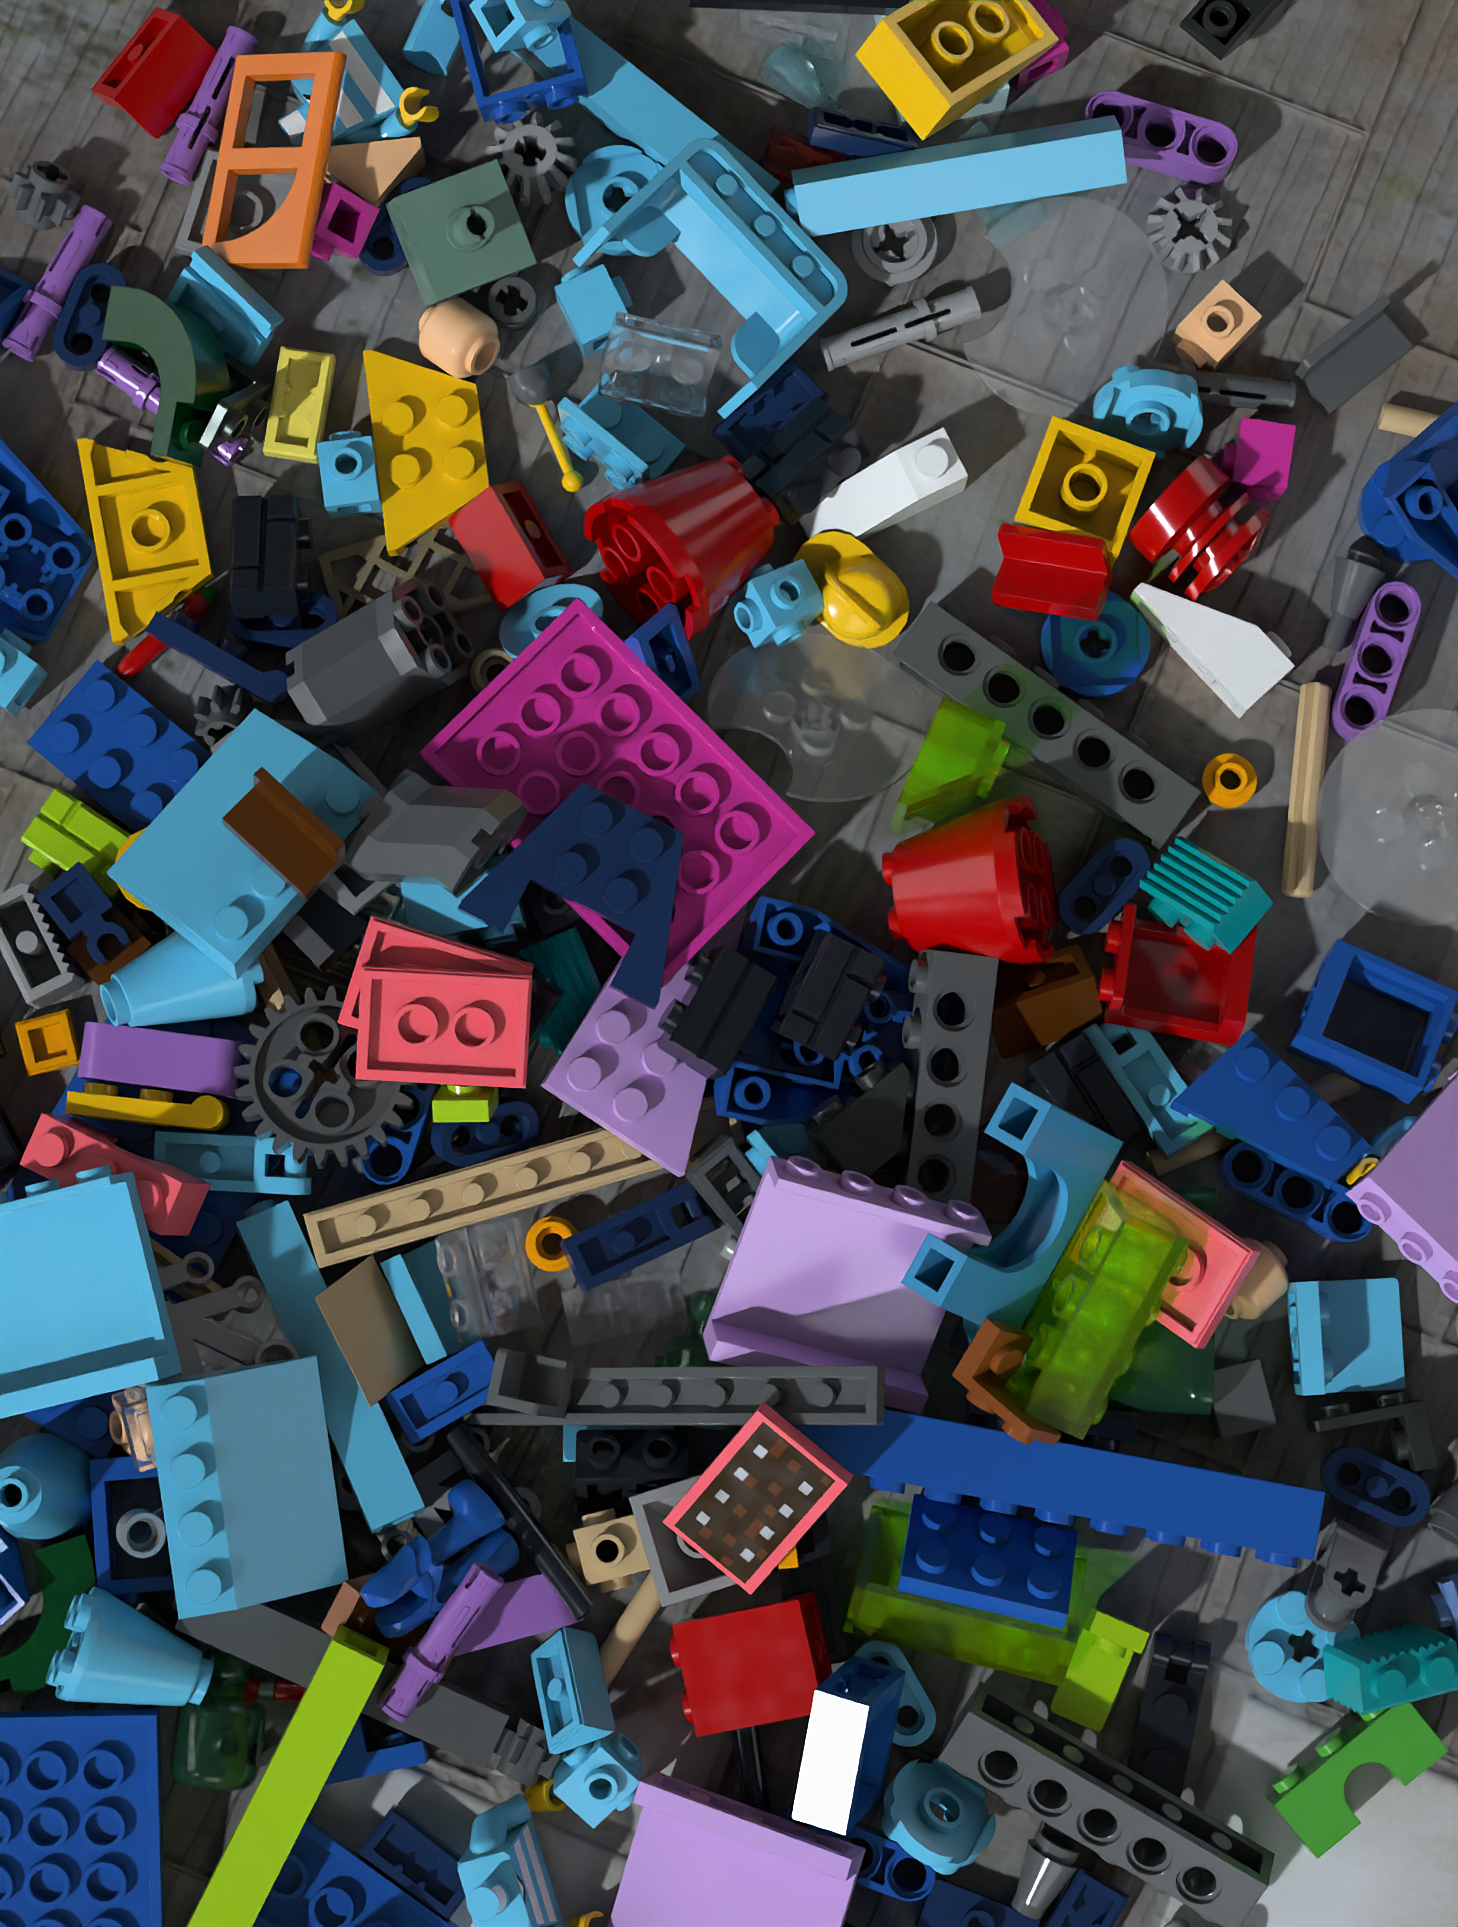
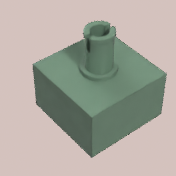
(461, 233)

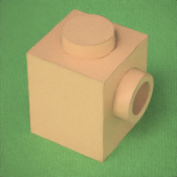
(1215, 328)

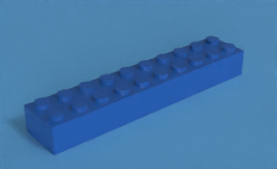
(1081, 1481)

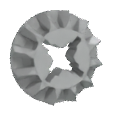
(1189, 254)
(885, 266)

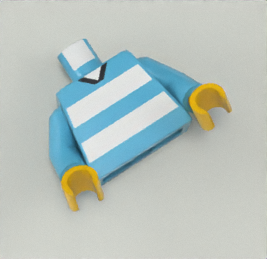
(370, 98)
(506, 1868)

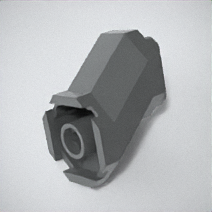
(378, 662)
(432, 833)

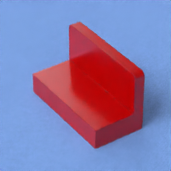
(156, 71)
(509, 544)
(1052, 572)

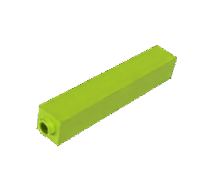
(291, 1781)

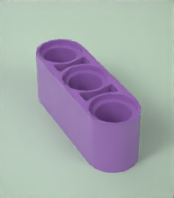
(1184, 130)
(1386, 638)
(160, 1060)
(517, 1611)

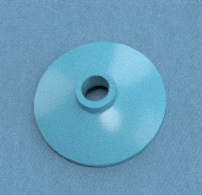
(539, 610)

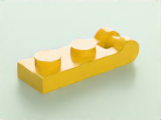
(151, 1108)

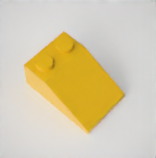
(951, 55)

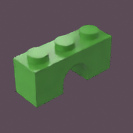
(1313, 1796)

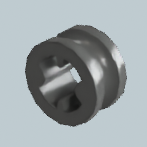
(497, 310)

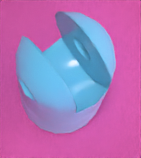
(433, 40)

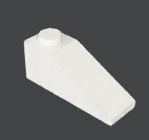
(890, 489)
(1223, 650)

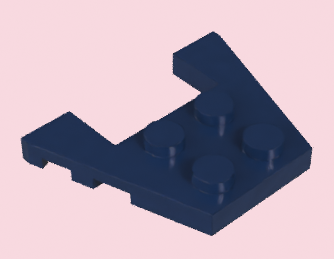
(605, 862)

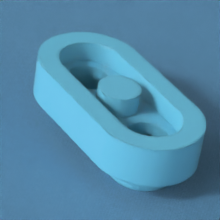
(912, 1693)

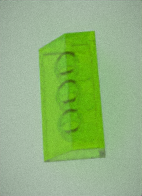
(951, 768)
(1096, 1309)
(950, 1629)

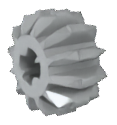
(548, 171)

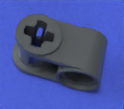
(1343, 1575)

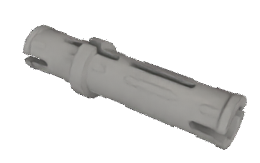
(961, 308)

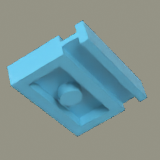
(228, 305)

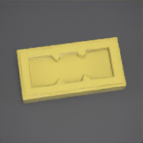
(299, 404)

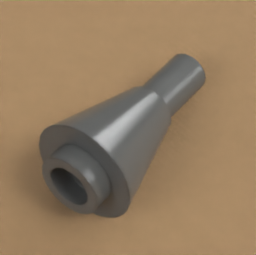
(1353, 586)

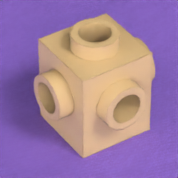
(614, 1573)

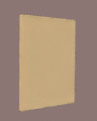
(370, 1330)

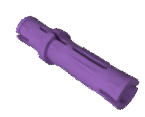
(181, 160)
(48, 298)
(145, 390)
(427, 1659)

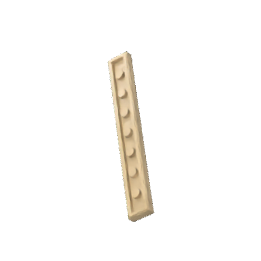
(490, 1190)

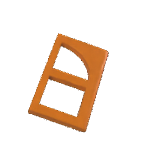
(289, 234)

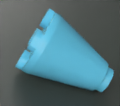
(177, 985)
(125, 1657)

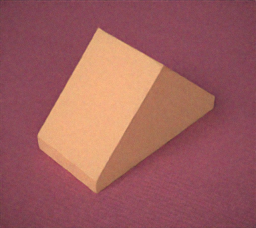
(375, 167)

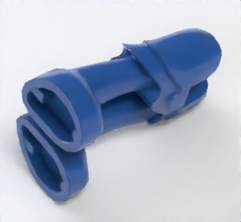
(414, 1581)

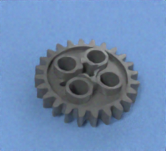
(283, 1051)

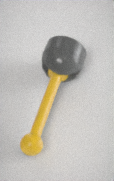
(533, 389)

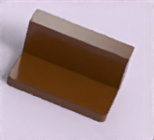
(285, 835)
(1044, 1002)

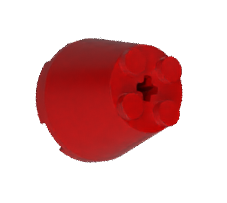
(682, 541)
(976, 886)

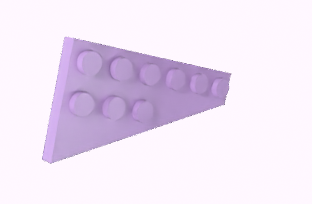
(624, 1079)

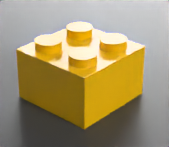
(1084, 484)

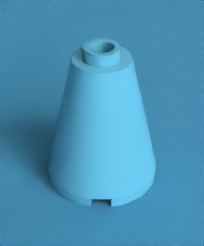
(44, 1489)

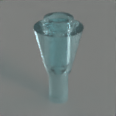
(796, 78)

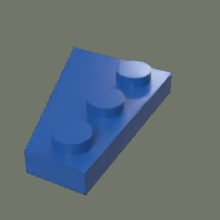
(1269, 1106)

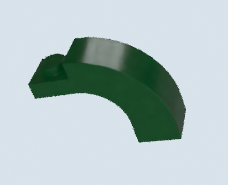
(188, 363)
(63, 1572)

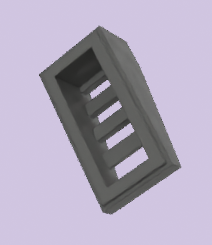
(704, 1160)

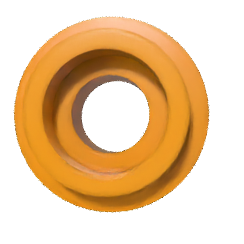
(1217, 793)
(535, 1239)

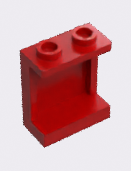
(1172, 983)
(751, 1664)

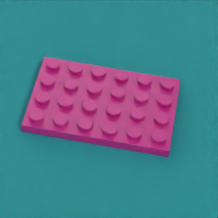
(596, 715)

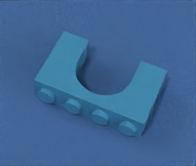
(1064, 1171)

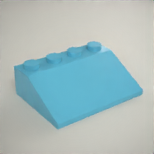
(203, 875)
(246, 1485)

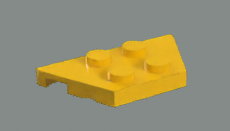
(424, 446)
(144, 534)

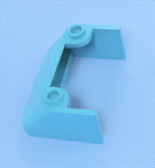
(741, 246)

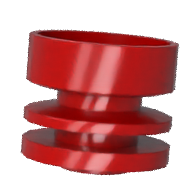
(1199, 528)

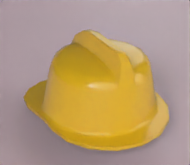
(859, 591)

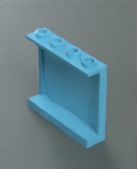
(79, 1294)

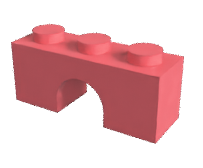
(69, 1146)

